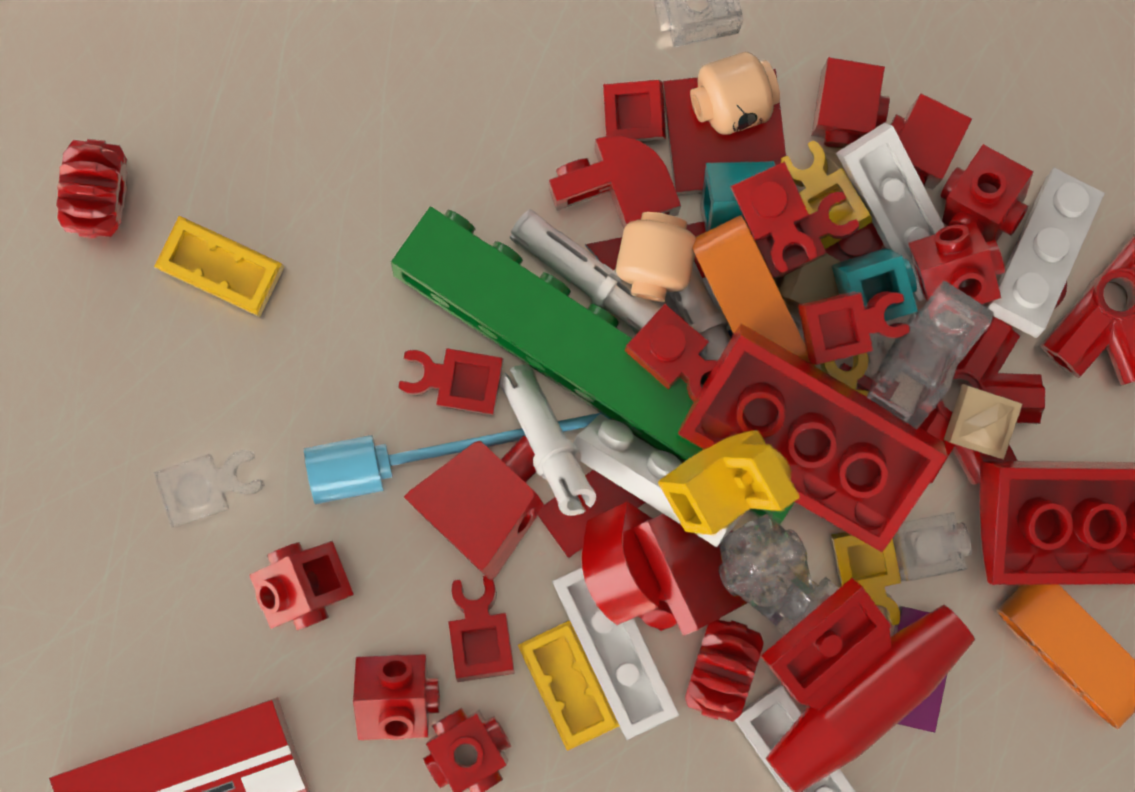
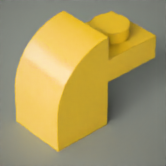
(727, 482)

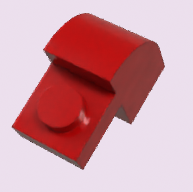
(626, 170)
(619, 570)

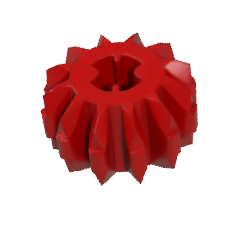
(92, 188)
(724, 670)

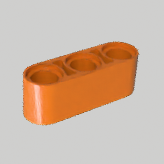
(745, 285)
(1074, 648)

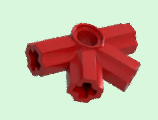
(1096, 326)
(981, 371)

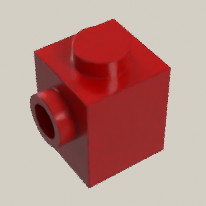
(849, 102)
(931, 137)

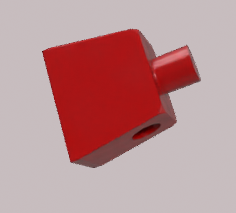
(481, 502)

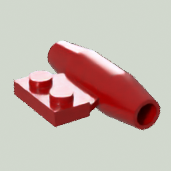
(855, 679)

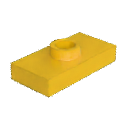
(219, 266)
(568, 685)

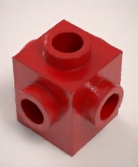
(987, 193)
(959, 258)
(300, 585)
(394, 697)
(483, 735)

